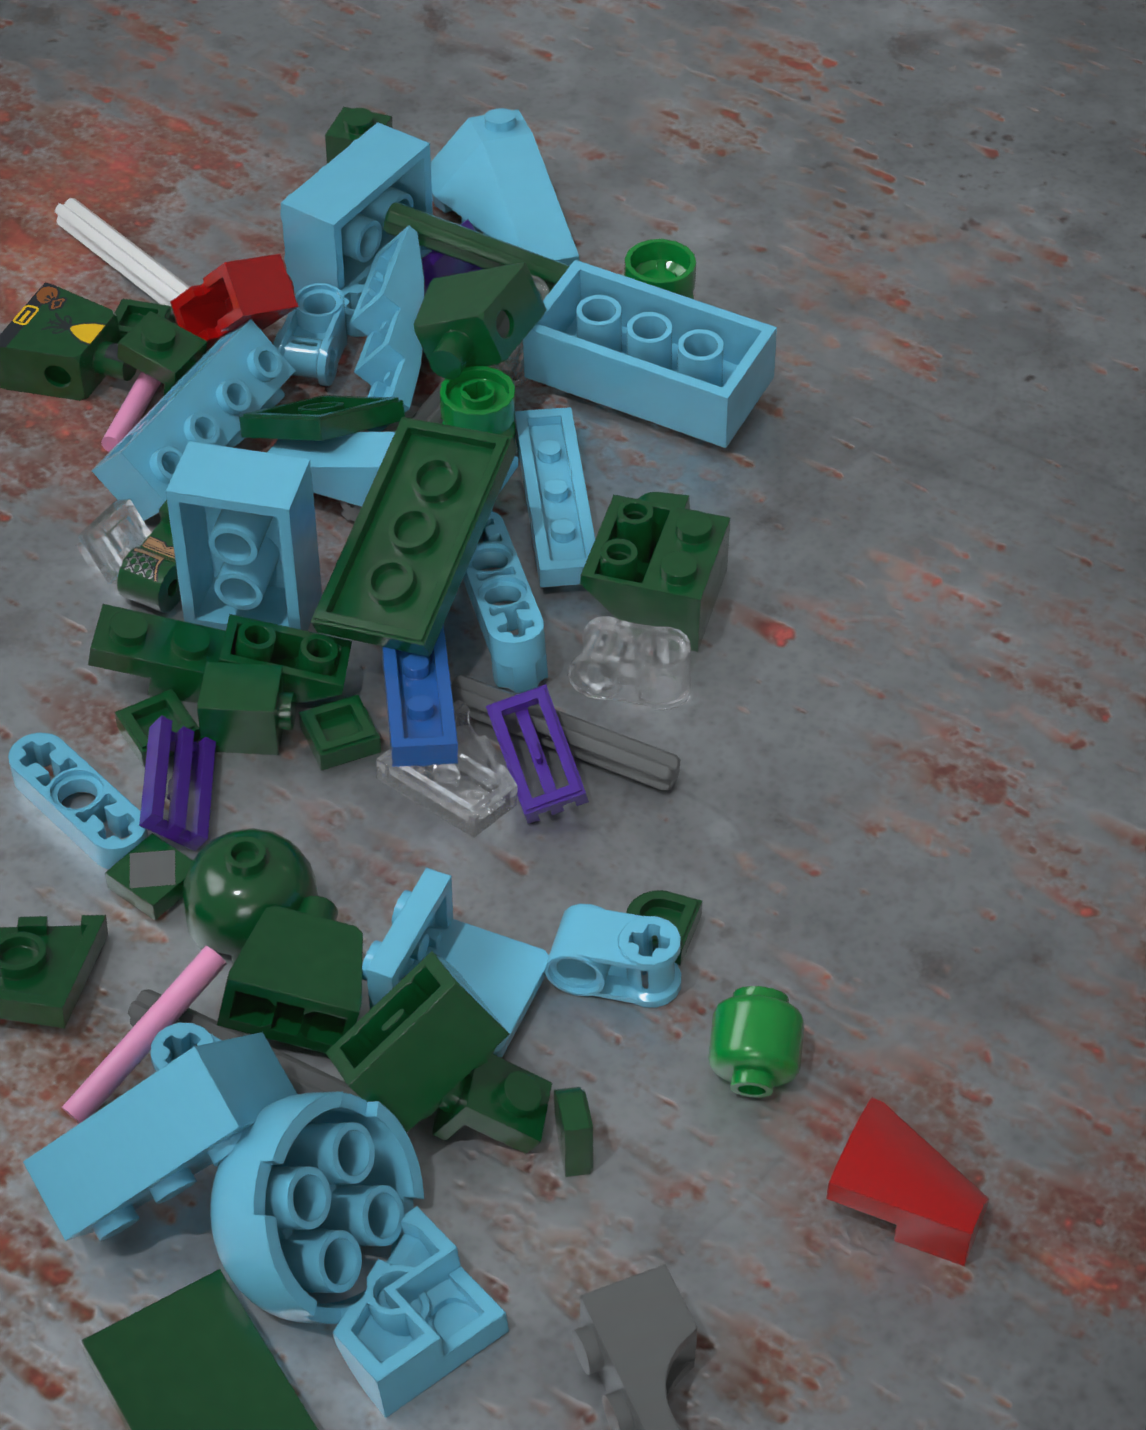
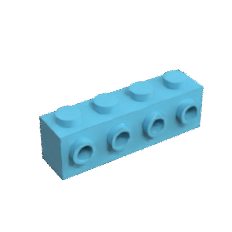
(204, 407)

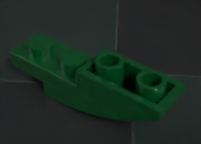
(177, 652)

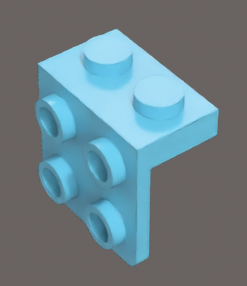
(495, 966)

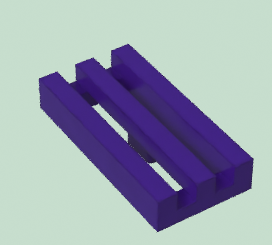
(187, 789)
(553, 798)

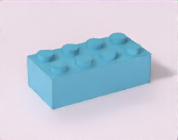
(651, 353)

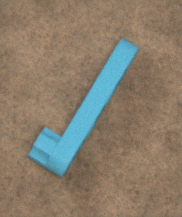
(519, 659)

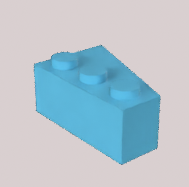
(157, 1136)

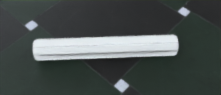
(119, 252)

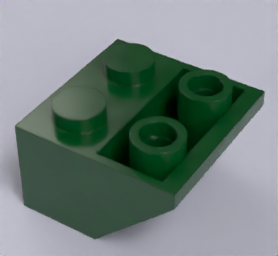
(658, 565)
(418, 1042)

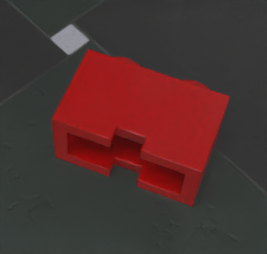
(234, 294)

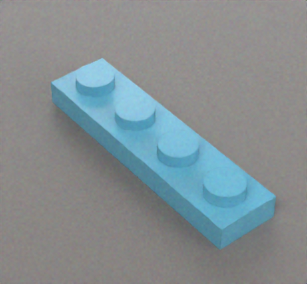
(554, 494)

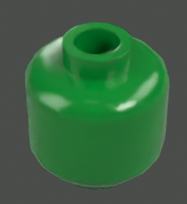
(756, 1041)

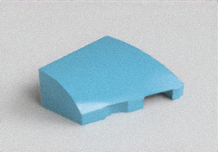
(416, 1318)

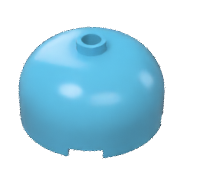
(304, 1196)

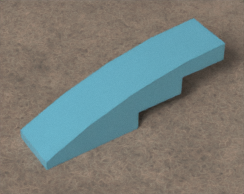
(387, 318)

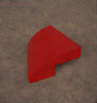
(909, 1183)

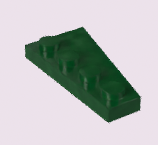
(47, 967)

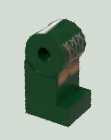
(151, 570)

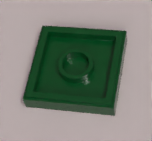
(321, 417)

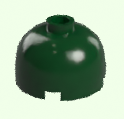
(237, 881)

